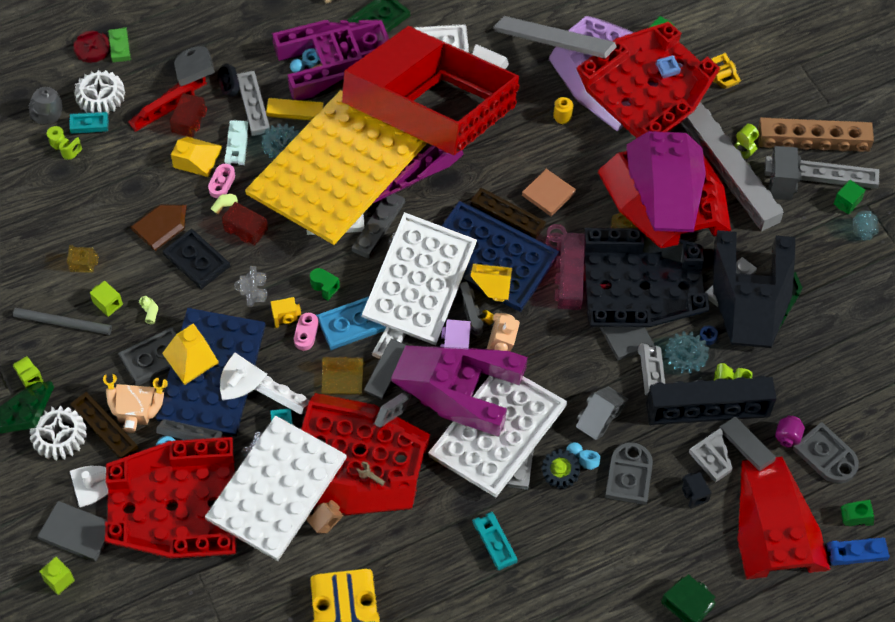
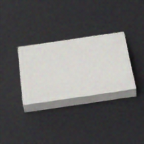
(453, 35)

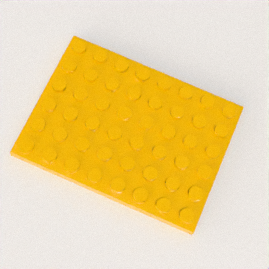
(334, 169)

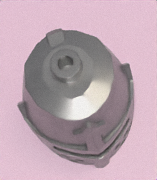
(45, 106)

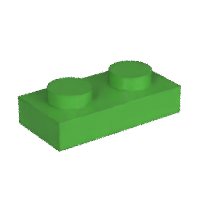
(119, 45)

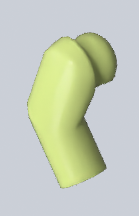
(224, 201)
(150, 307)

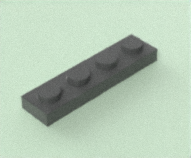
(378, 225)

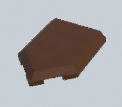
(161, 224)

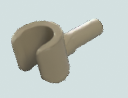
(367, 473)

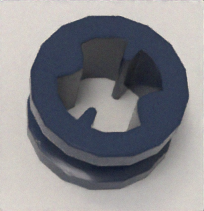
(714, 334)

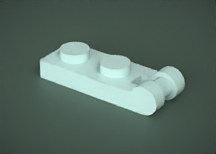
(237, 142)

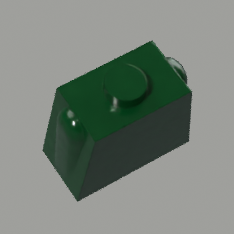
(689, 600)

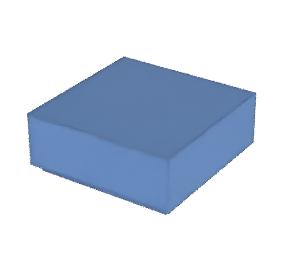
(668, 66)

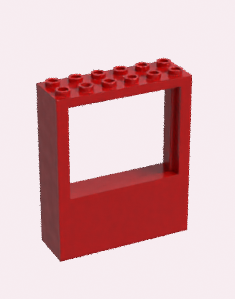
(408, 66)

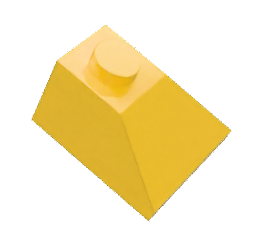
(195, 156)
(493, 280)
(189, 354)

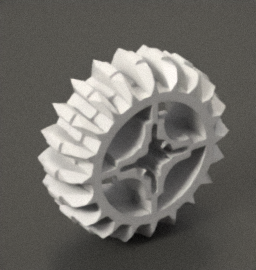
(99, 92)
(66, 440)

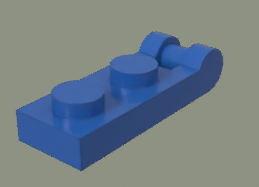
(858, 551)

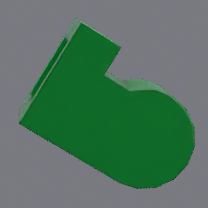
(325, 282)
(857, 513)

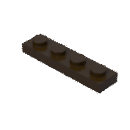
(508, 213)
(104, 426)

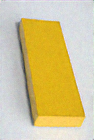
(293, 109)

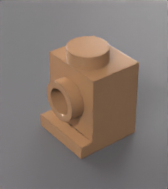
(325, 517)

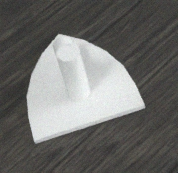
(239, 378)
(89, 484)

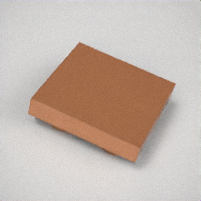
(548, 192)

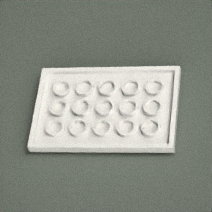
(419, 278)
(492, 459)
(276, 488)

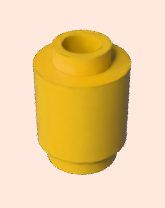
(563, 110)

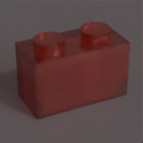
(188, 115)
(244, 223)

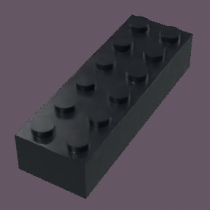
(710, 400)

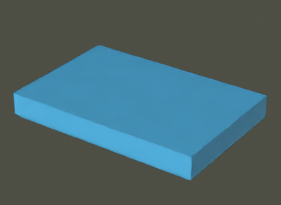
(347, 325)

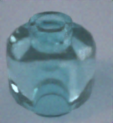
(865, 225)

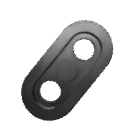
(228, 80)

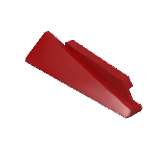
(164, 104)

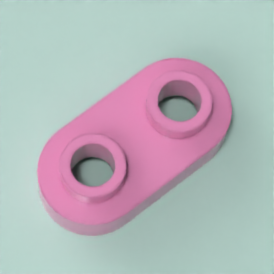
(220, 182)
(306, 330)

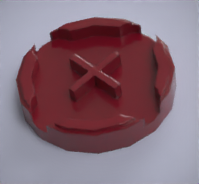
(91, 46)

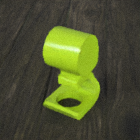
(746, 138)
(58, 141)
(724, 372)

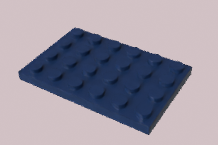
(503, 247)
(200, 400)

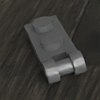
(471, 310)

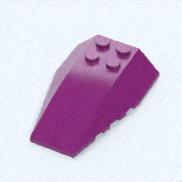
(669, 178)

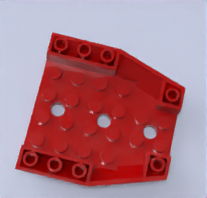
(630, 69)
(711, 212)
(351, 425)
(172, 472)

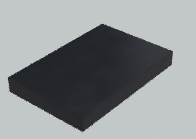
(196, 258)

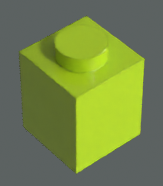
(106, 298)
(56, 575)

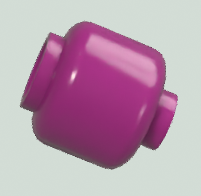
(790, 431)

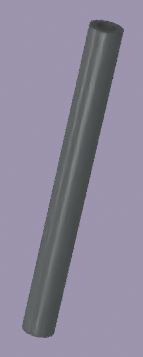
(62, 321)

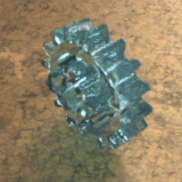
(272, 139)
(688, 350)

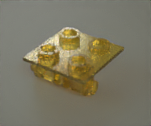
(342, 375)

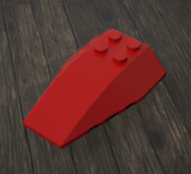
(776, 523)

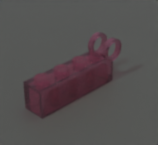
(570, 267)

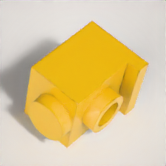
(285, 311)

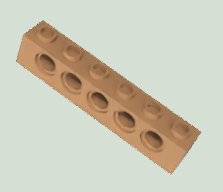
(815, 134)

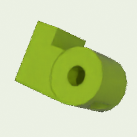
(27, 371)

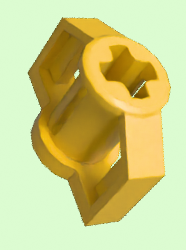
(726, 70)

